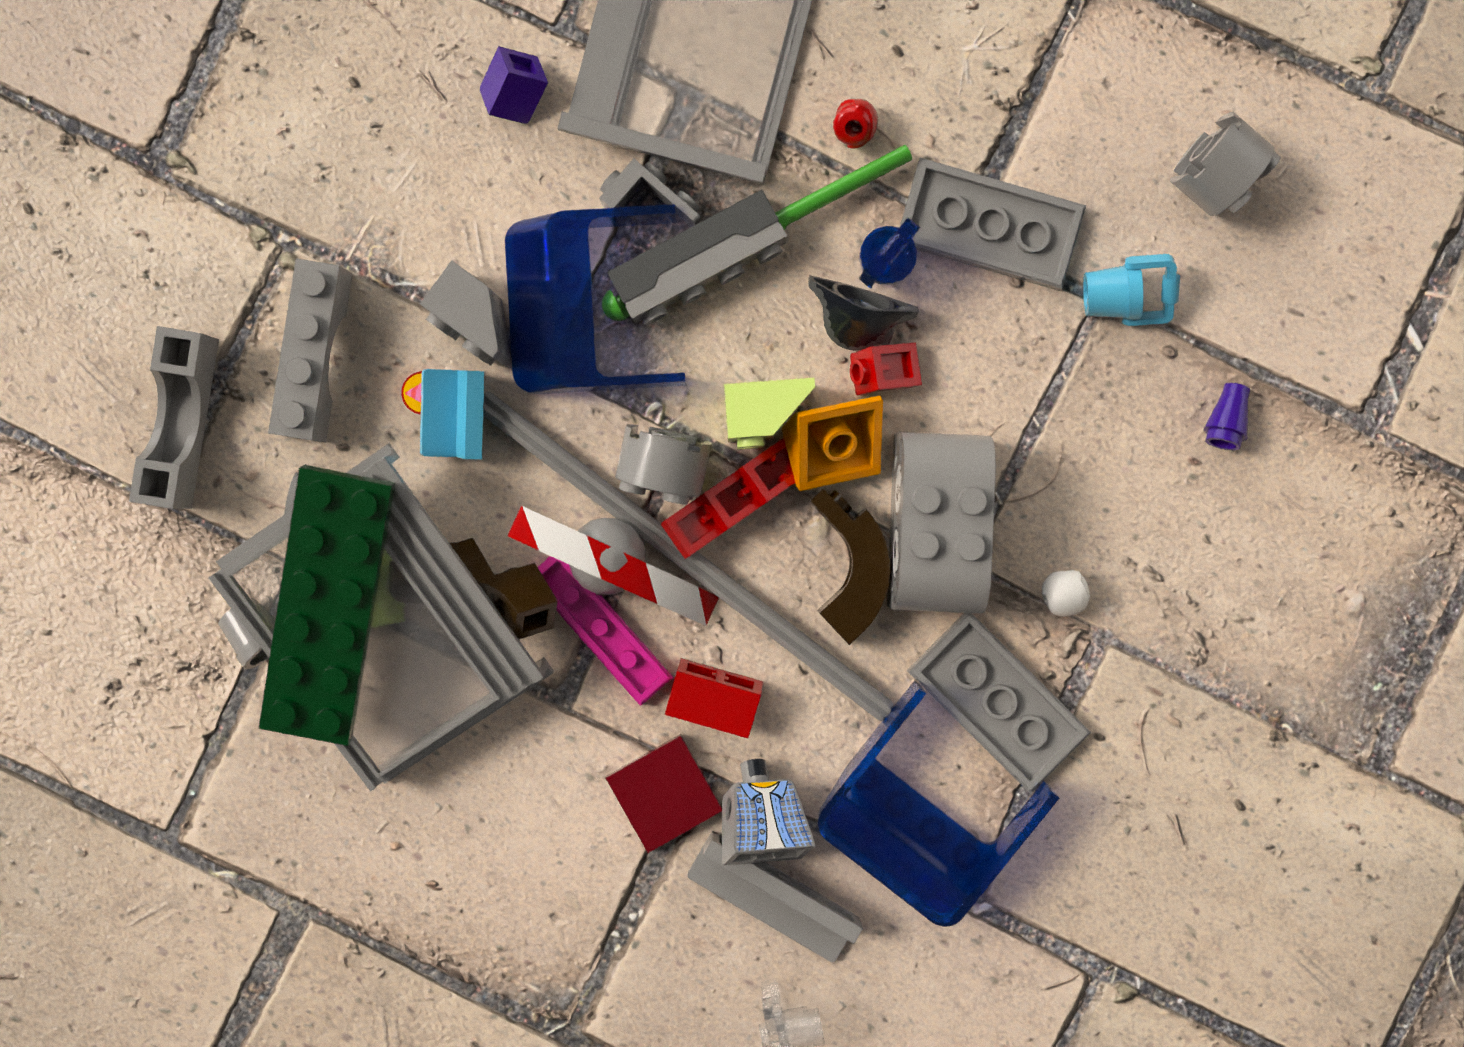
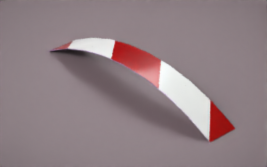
(633, 576)

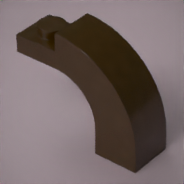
(868, 576)

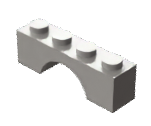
(302, 387)
(170, 462)

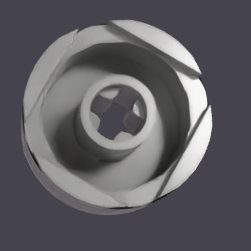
(1224, 166)
(662, 463)

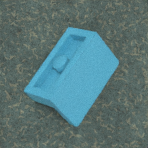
(452, 413)

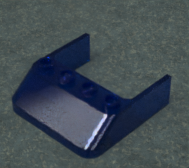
(554, 300)
(911, 840)

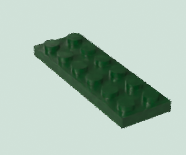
(326, 604)

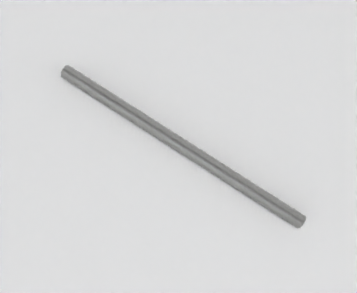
(695, 565)

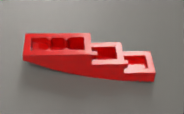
(730, 500)

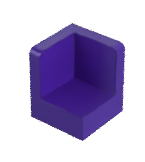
(513, 85)

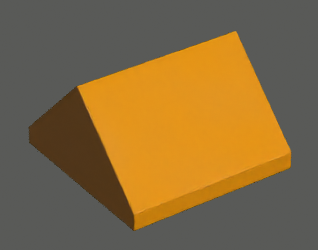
(835, 442)

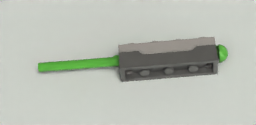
(721, 247)

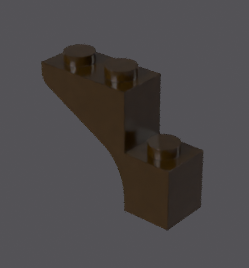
(517, 593)

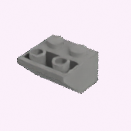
(472, 309)

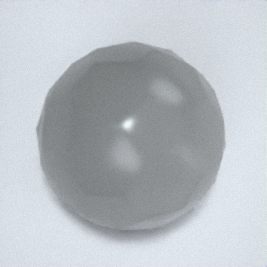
(622, 539)

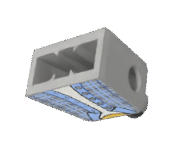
(763, 819)

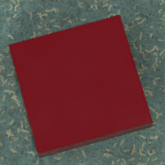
(664, 793)

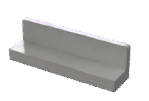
(777, 900)

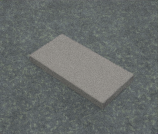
(993, 224)
(998, 701)

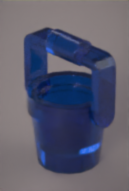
(888, 254)

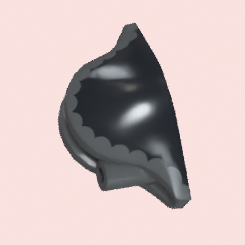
(859, 316)

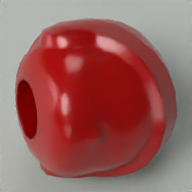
(855, 122)

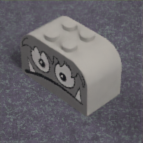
(941, 522)

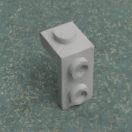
(623, 186)

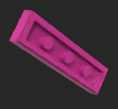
(605, 633)

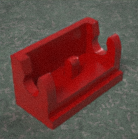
(714, 698)

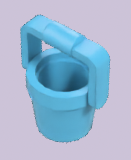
(1120, 291)

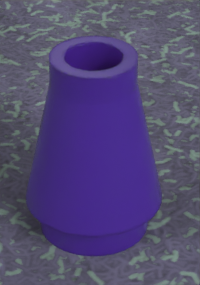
(1229, 418)

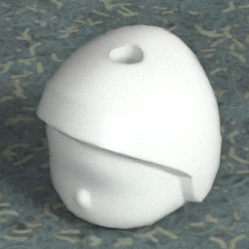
(1065, 593)

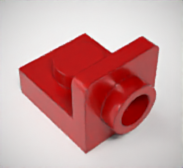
(885, 368)

